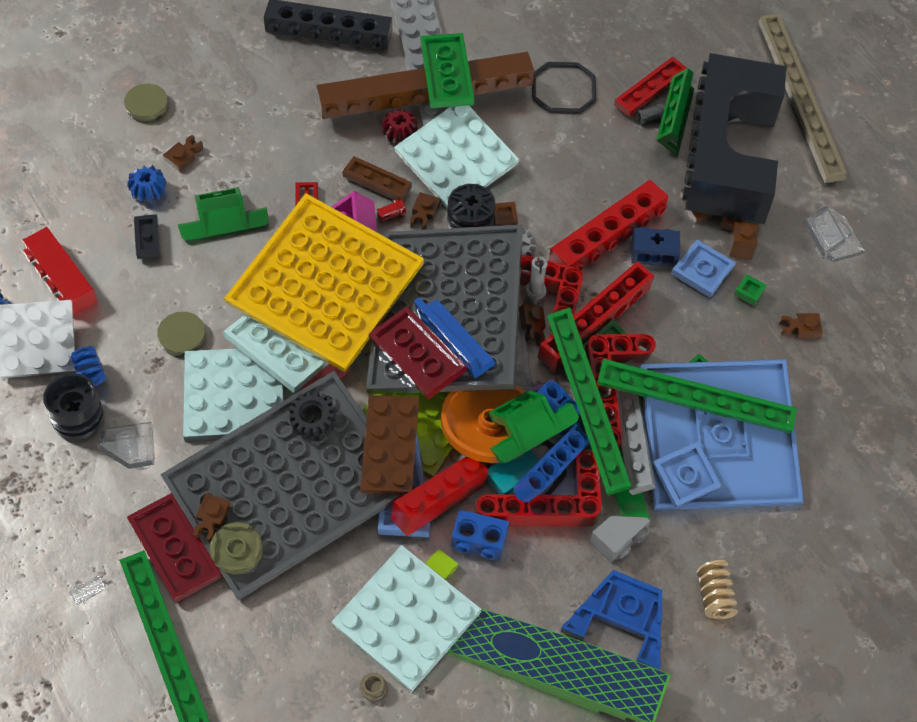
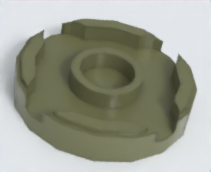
(146, 102)
(181, 333)
(236, 548)

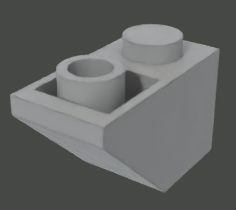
(618, 534)

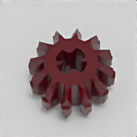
(398, 125)

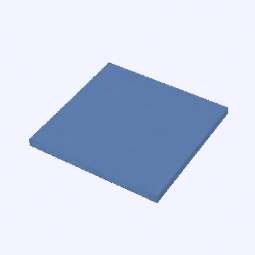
(750, 461)

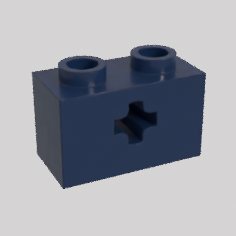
(655, 246)

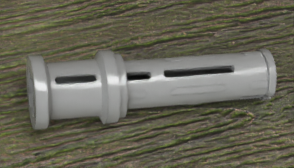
(535, 289)

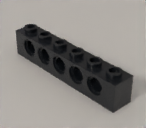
(328, 24)

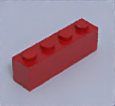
(59, 270)
(438, 494)

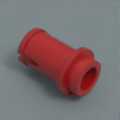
(390, 211)

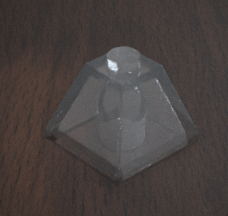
(129, 445)

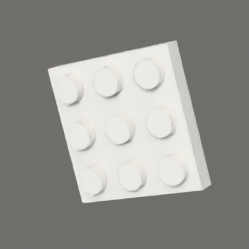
(36, 338)

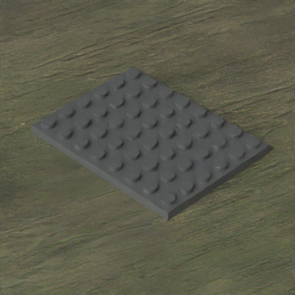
(478, 281)
(283, 486)

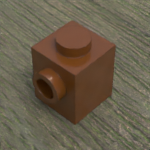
(743, 240)

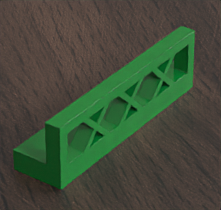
(676, 111)

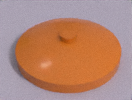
(468, 422)

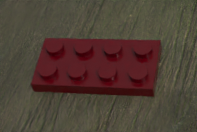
(417, 352)
(173, 549)

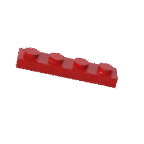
(648, 87)

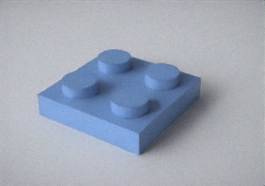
(703, 268)
(686, 474)

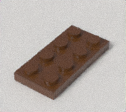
(390, 445)

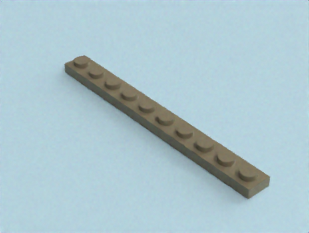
(803, 99)

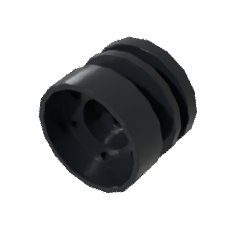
(470, 207)
(73, 406)

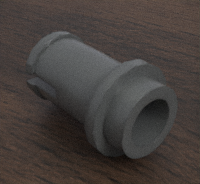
(651, 113)

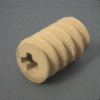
(714, 590)

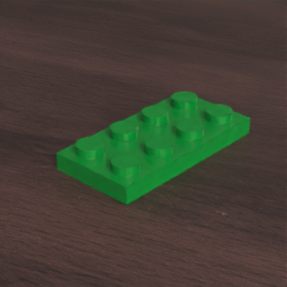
(446, 70)

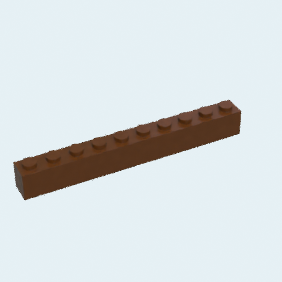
(410, 86)

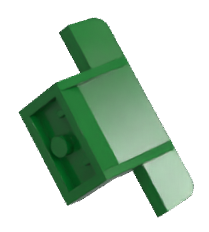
(222, 214)
(529, 423)

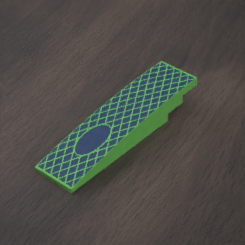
(563, 667)

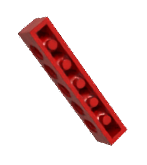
(610, 227)
(601, 310)

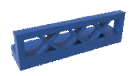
(454, 336)

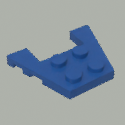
(625, 605)

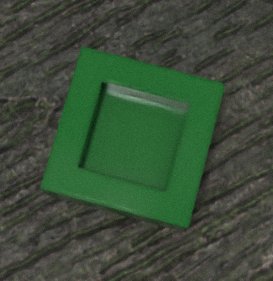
(750, 290)

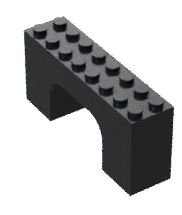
(719, 177)

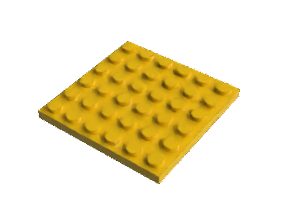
(324, 282)

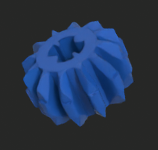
(146, 183)
(88, 363)

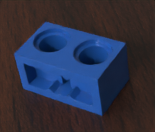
(481, 528)

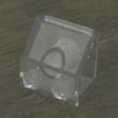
(832, 235)

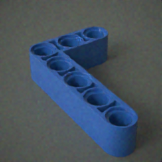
(561, 453)

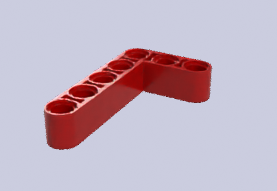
(557, 283)
(606, 344)
(551, 503)

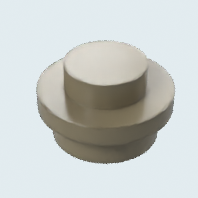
(373, 686)

